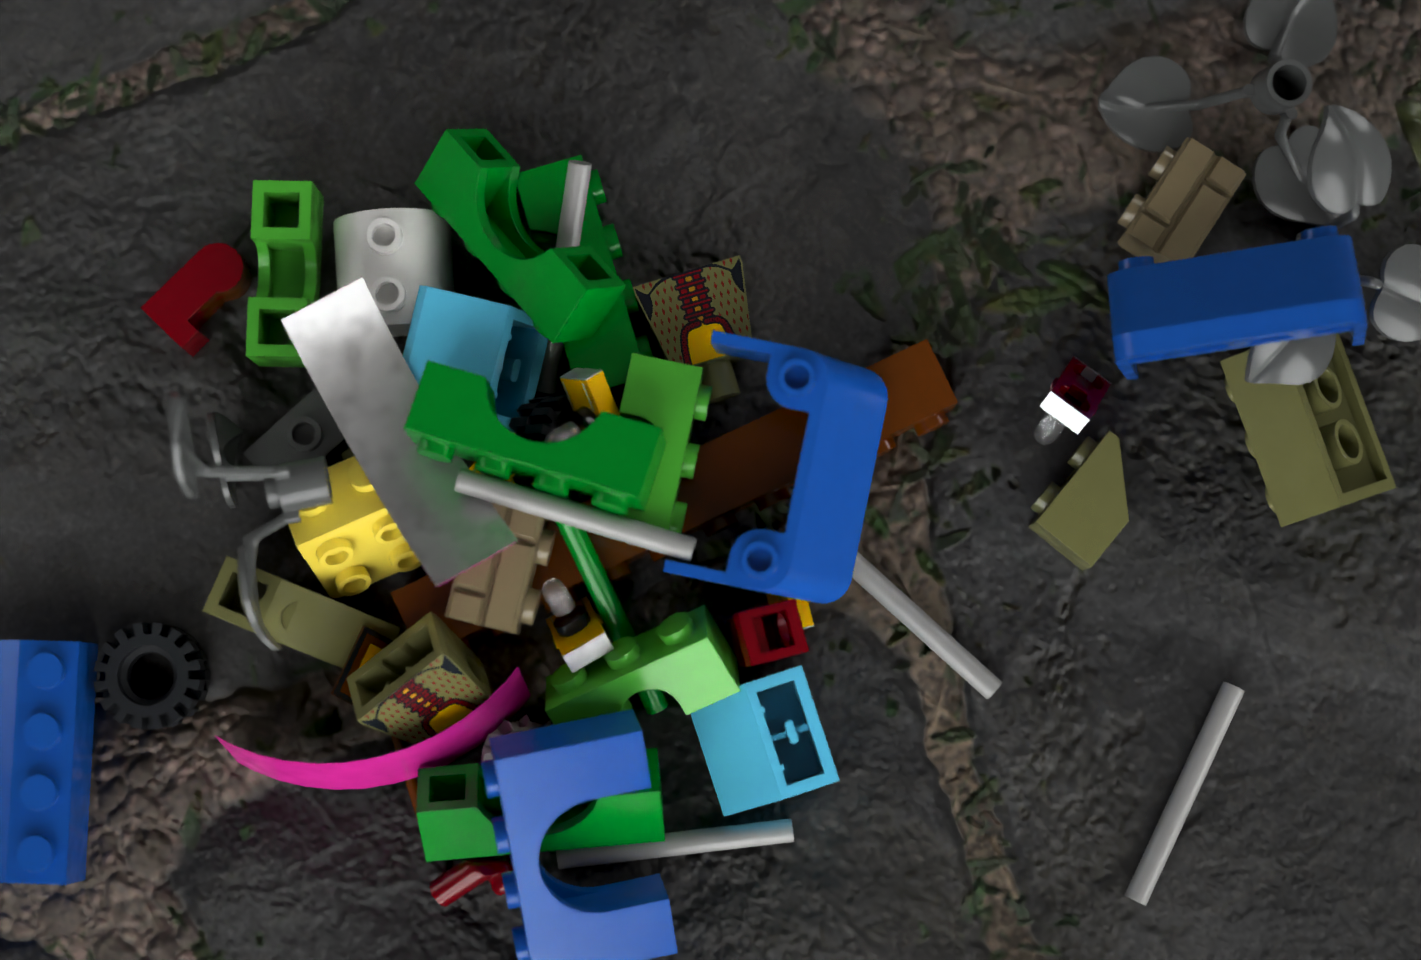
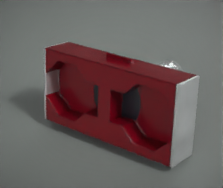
(1070, 401)

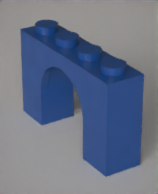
(537, 780)

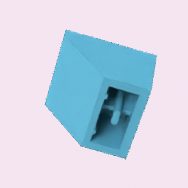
(478, 339)
(765, 742)

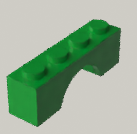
(475, 191)
(614, 341)
(608, 460)
(458, 824)

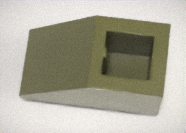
(1088, 507)

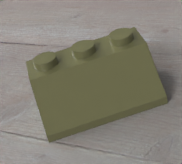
(1310, 439)

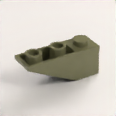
(295, 615)

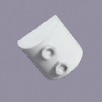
(394, 255)

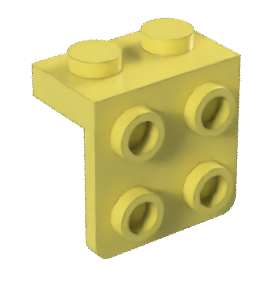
(353, 538)

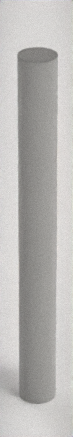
(568, 236)
(575, 514)
(925, 627)
(1184, 793)
(683, 843)

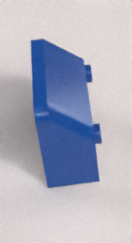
(1235, 299)
(832, 479)

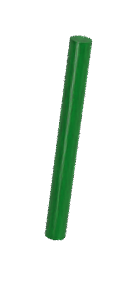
(605, 600)

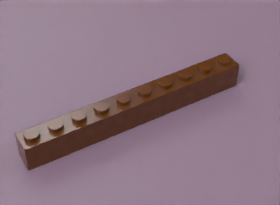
(731, 474)

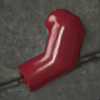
(469, 875)

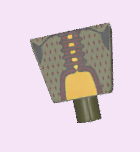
(688, 308)
(419, 683)

